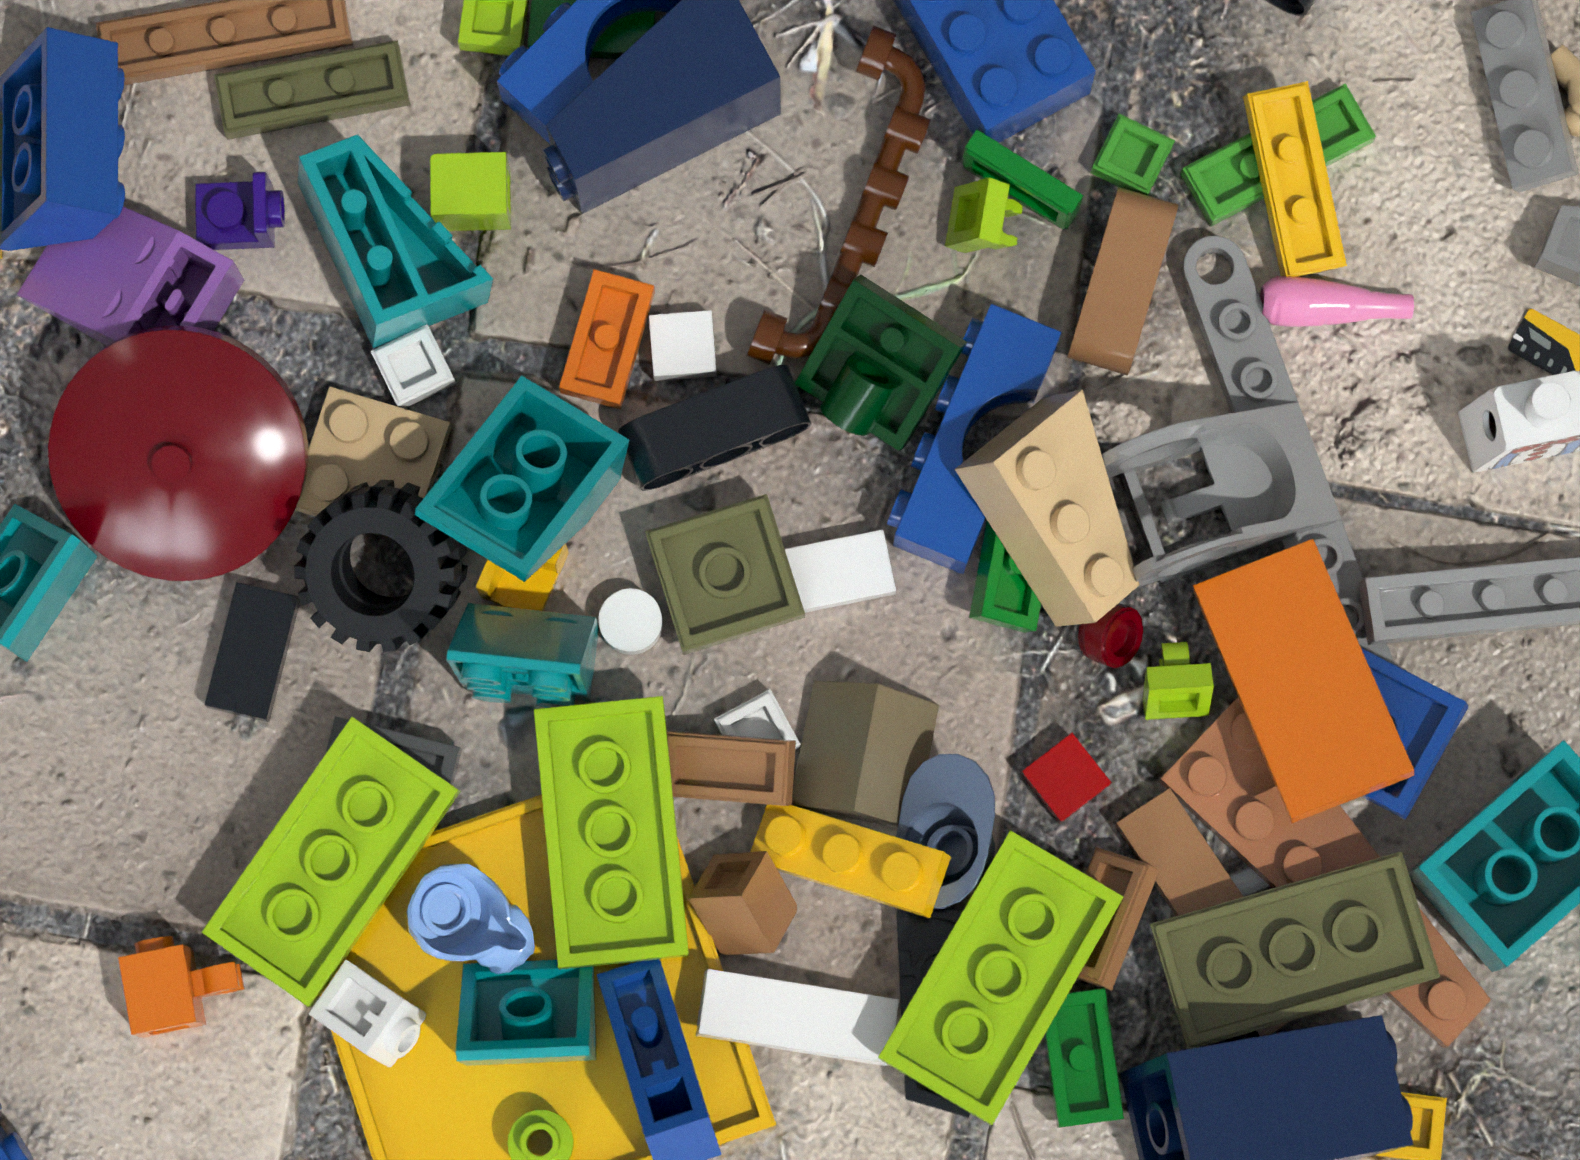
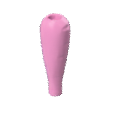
(1319, 302)

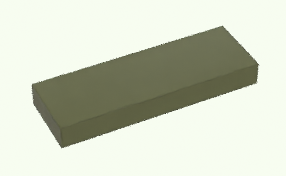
(312, 90)

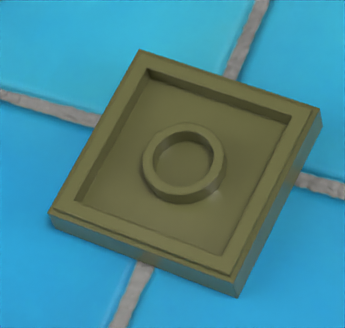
(725, 574)

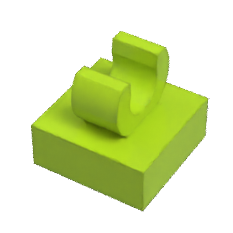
(979, 216)
(1177, 686)

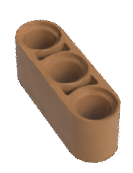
(1123, 281)

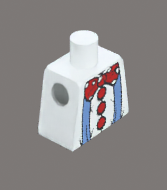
(1531, 419)

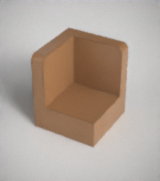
(743, 903)

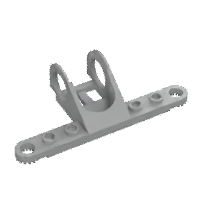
(1256, 455)

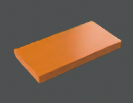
(1303, 681)

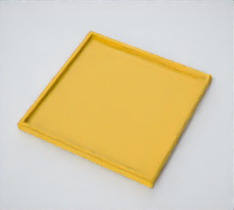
(454, 1111)

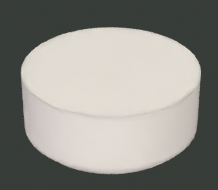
(630, 621)

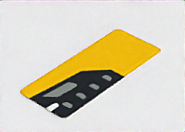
(1546, 344)

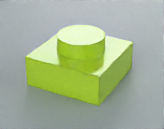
(493, 26)

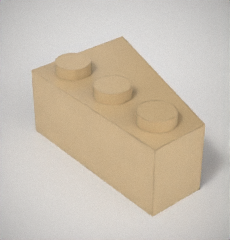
(1055, 509)

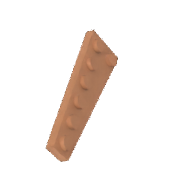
(1235, 797)

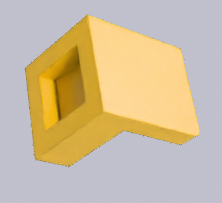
(509, 591)

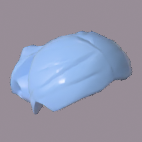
(467, 917)

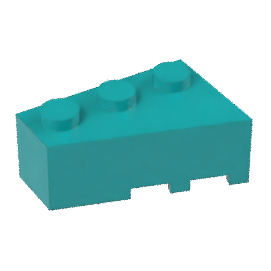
(385, 246)

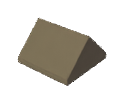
(861, 750)

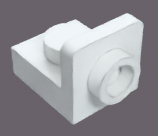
(369, 1015)

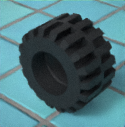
(345, 600)

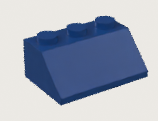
(60, 141)

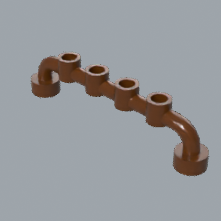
(882, 188)

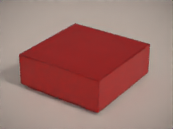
(1066, 778)

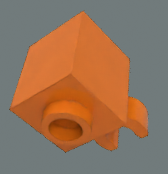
(167, 989)

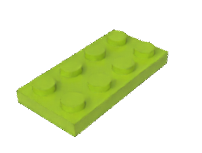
(611, 833)
(331, 862)
(1000, 978)

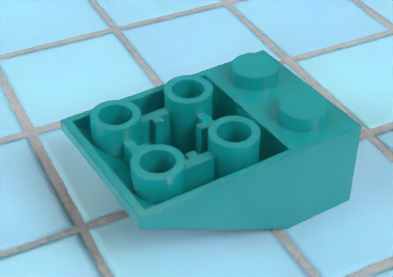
(525, 654)

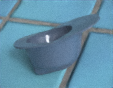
(953, 811)

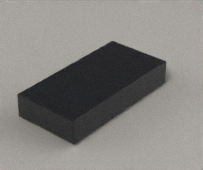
(252, 652)

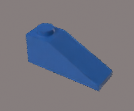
(658, 1063)

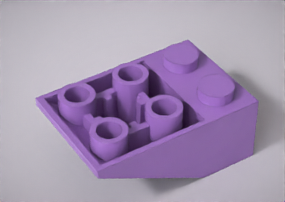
(132, 280)

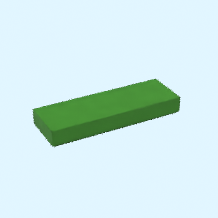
(1230, 176)

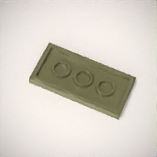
(1294, 950)

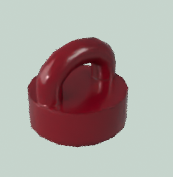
(1113, 637)

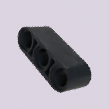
(715, 427)

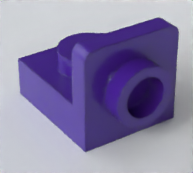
(239, 213)

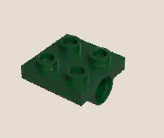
(879, 364)

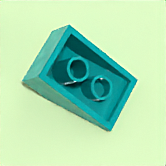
(526, 480)

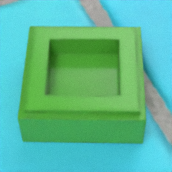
(1132, 156)

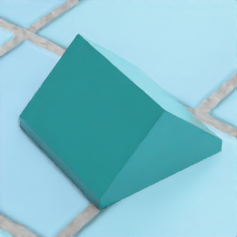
(37, 577)
(526, 1015)

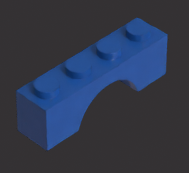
(556, 67)
(1002, 369)

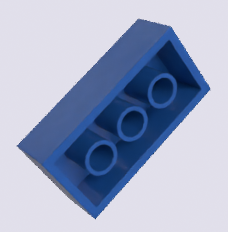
(1001, 59)

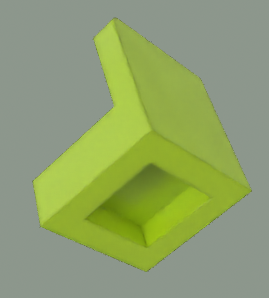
(471, 191)

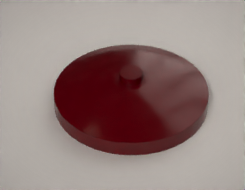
(178, 453)

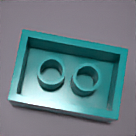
(1512, 862)

